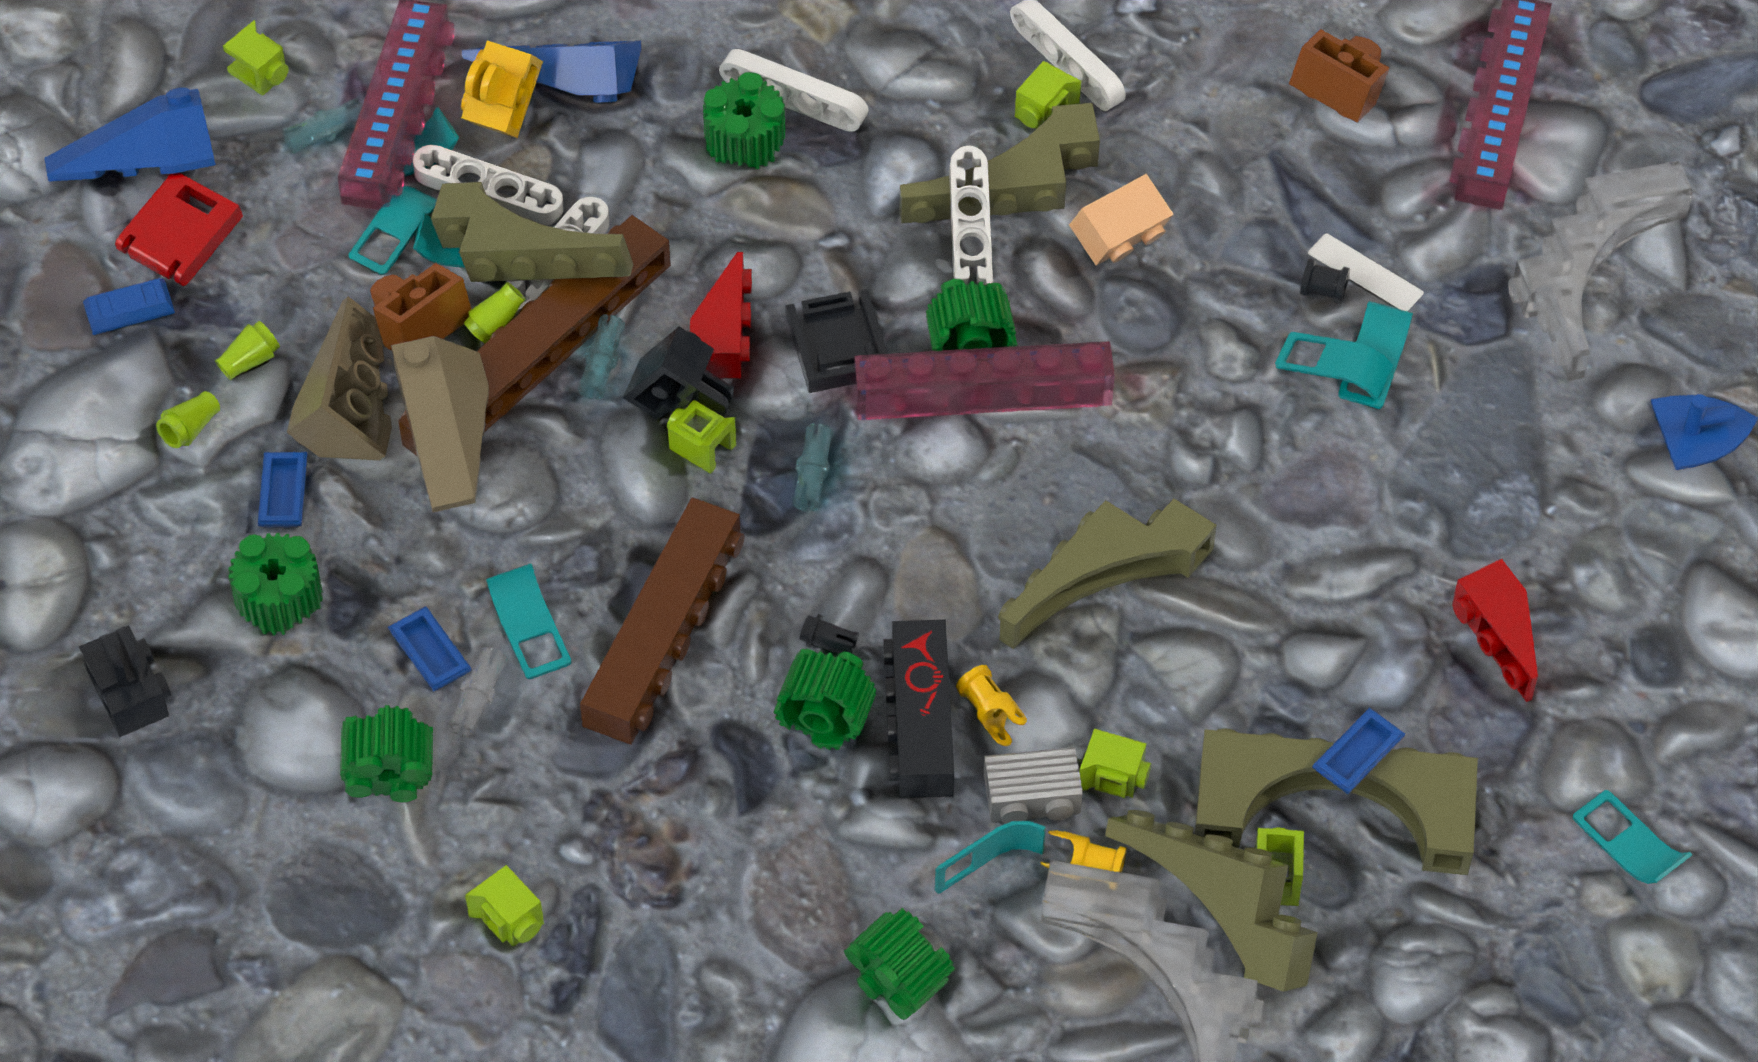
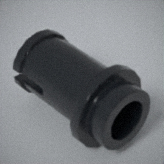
(827, 635)

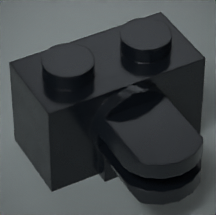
(676, 375)
(125, 681)

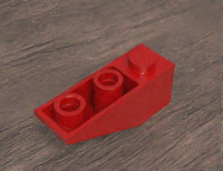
(722, 318)
(1499, 616)

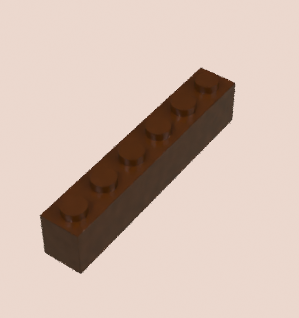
(661, 621)

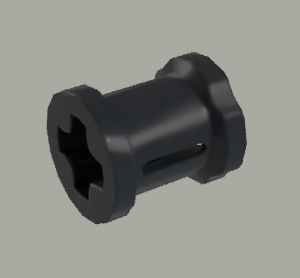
(1325, 281)

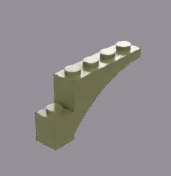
(1021, 178)
(512, 248)
(1106, 553)
(1236, 887)

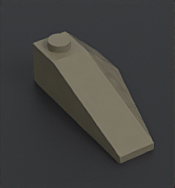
(342, 397)
(446, 410)

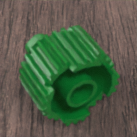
(744, 121)
(970, 317)
(275, 581)
(825, 697)
(386, 754)
(899, 963)

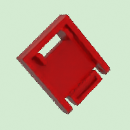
(175, 232)

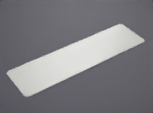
(1366, 272)

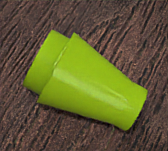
(494, 312)
(248, 350)
(186, 420)

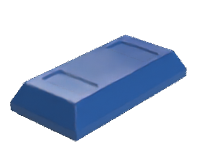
(128, 306)
(282, 489)
(430, 649)
(1358, 751)

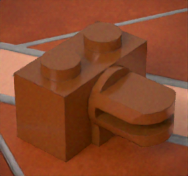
(1341, 73)
(419, 305)

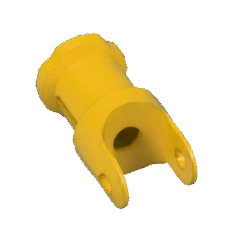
(990, 702)
(1092, 855)

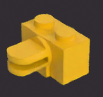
(499, 88)

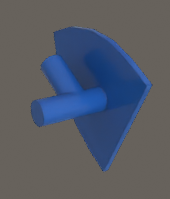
(1700, 428)

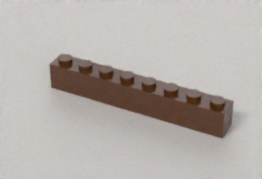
(560, 323)

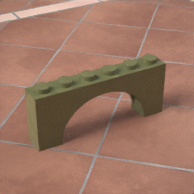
(1423, 789)

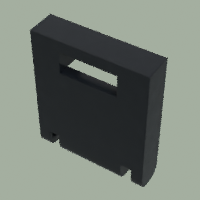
(832, 337)

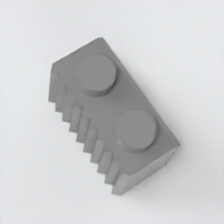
(1033, 785)

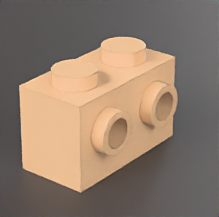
(1121, 220)

